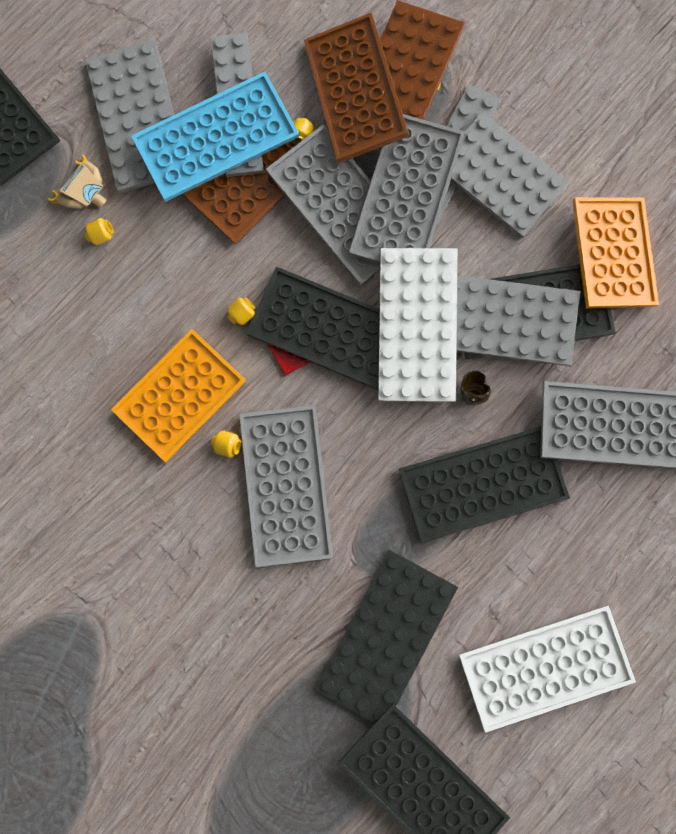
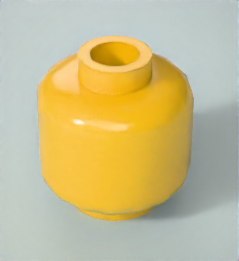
(304, 128)
(98, 231)
(241, 311)
(226, 444)

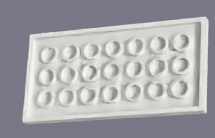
(418, 324)
(546, 668)

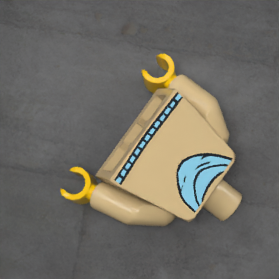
(81, 187)

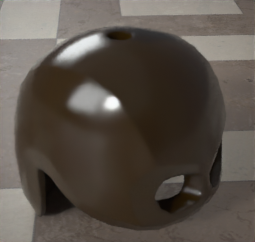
(474, 388)

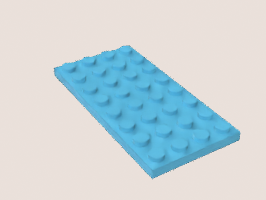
(215, 136)

